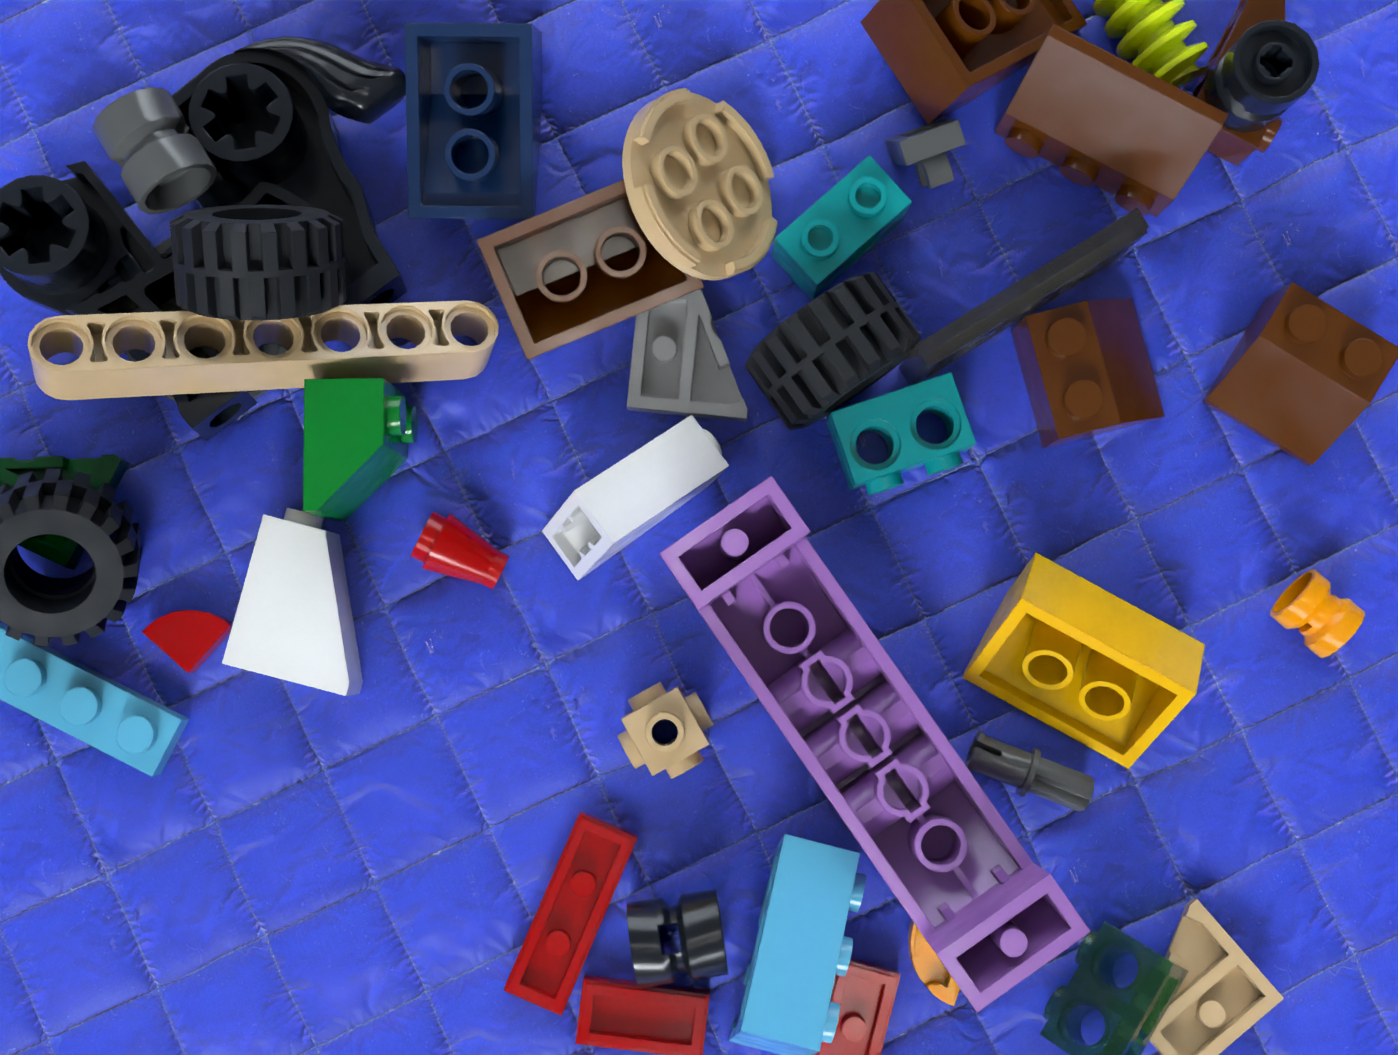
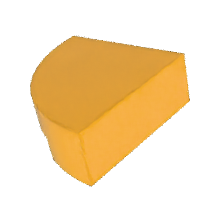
(930, 968)

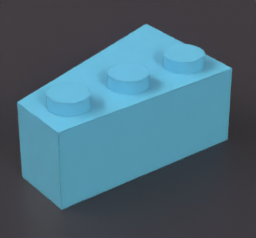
(799, 949)

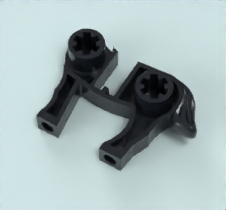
(271, 144)

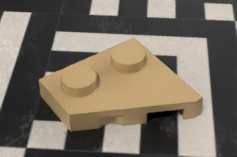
(1219, 994)

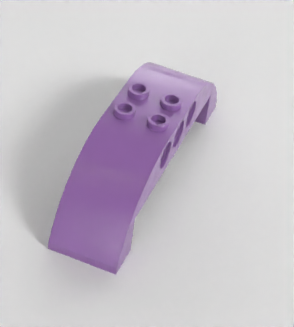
(872, 746)

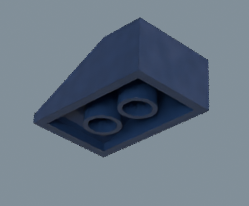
(473, 119)

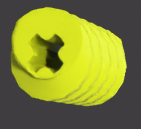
(1153, 38)

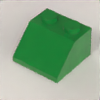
(352, 442)

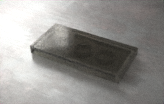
(1023, 298)

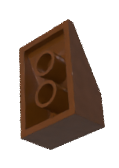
(961, 48)

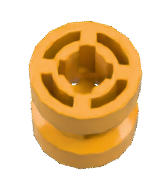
(1317, 613)

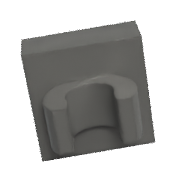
(926, 150)

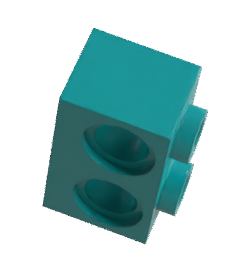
(894, 419)

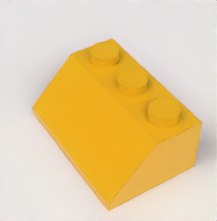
(1086, 662)

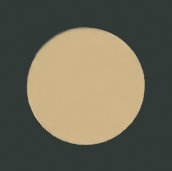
(699, 185)

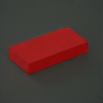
(642, 1019)

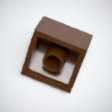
(1086, 370)
(1301, 373)

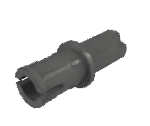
(1030, 772)

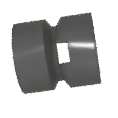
(153, 146)

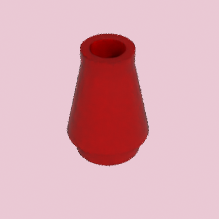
(458, 552)

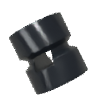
(1262, 75)
(699, 935)

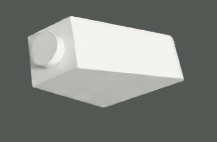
(634, 496)
(297, 608)

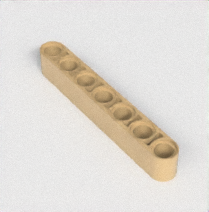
(240, 363)

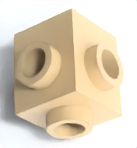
(688, 716)

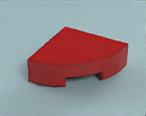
(188, 636)

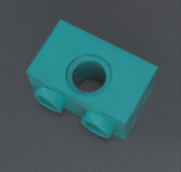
(840, 227)

